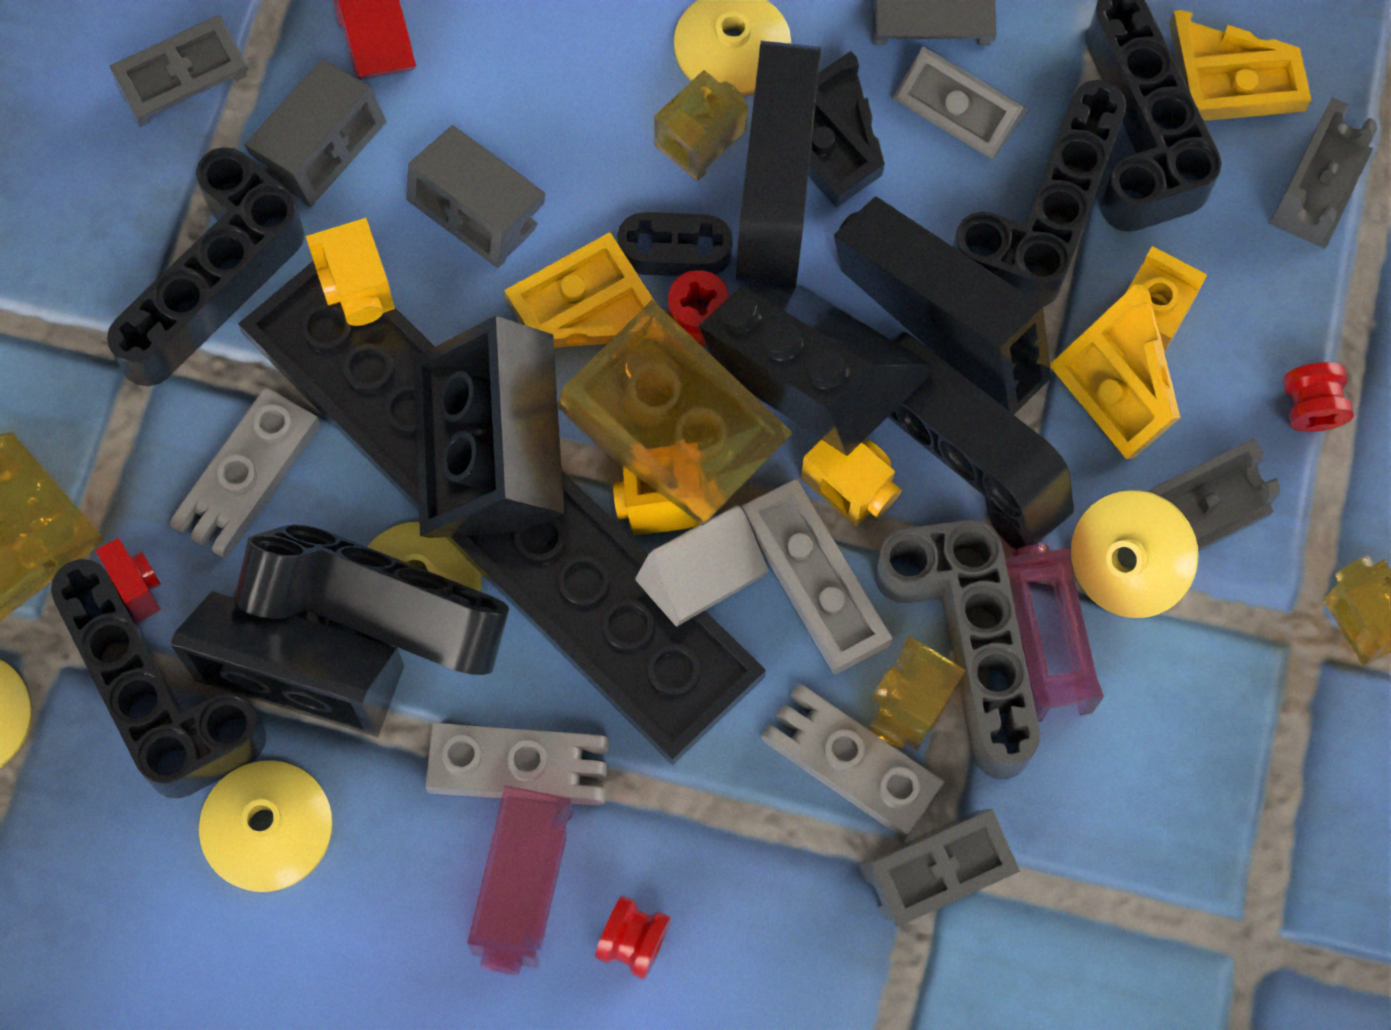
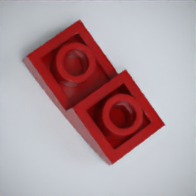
(375, 37)

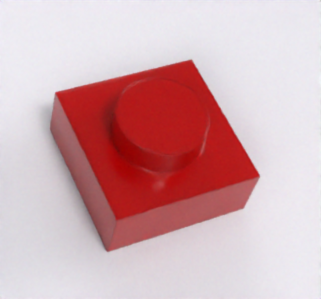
(131, 577)

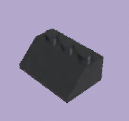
(812, 361)
(488, 432)
(291, 663)

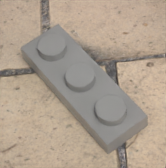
(816, 577)

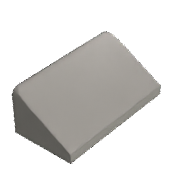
(960, 103)
(703, 566)

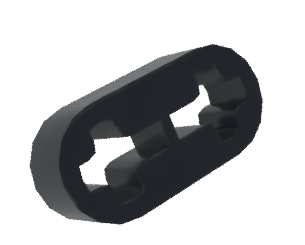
(675, 243)

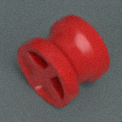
(687, 291)
(1318, 397)
(633, 937)

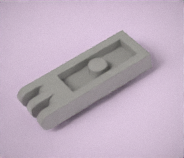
(246, 472)
(485, 759)
(854, 762)

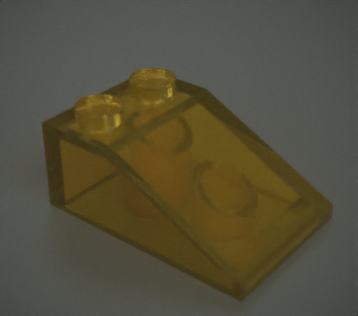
(672, 414)

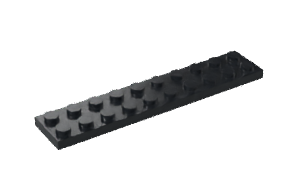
(562, 575)

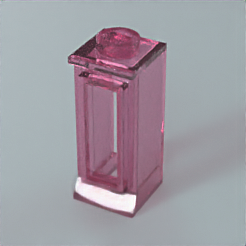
(1081, 685)
(519, 880)

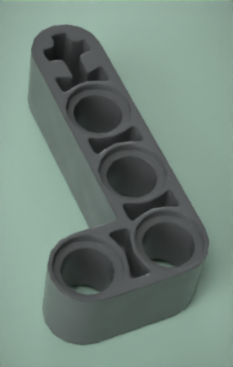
(972, 647)

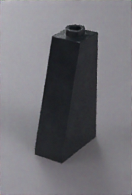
(948, 302)

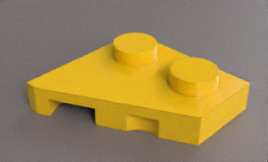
(1236, 72)
(581, 296)
(1122, 374)

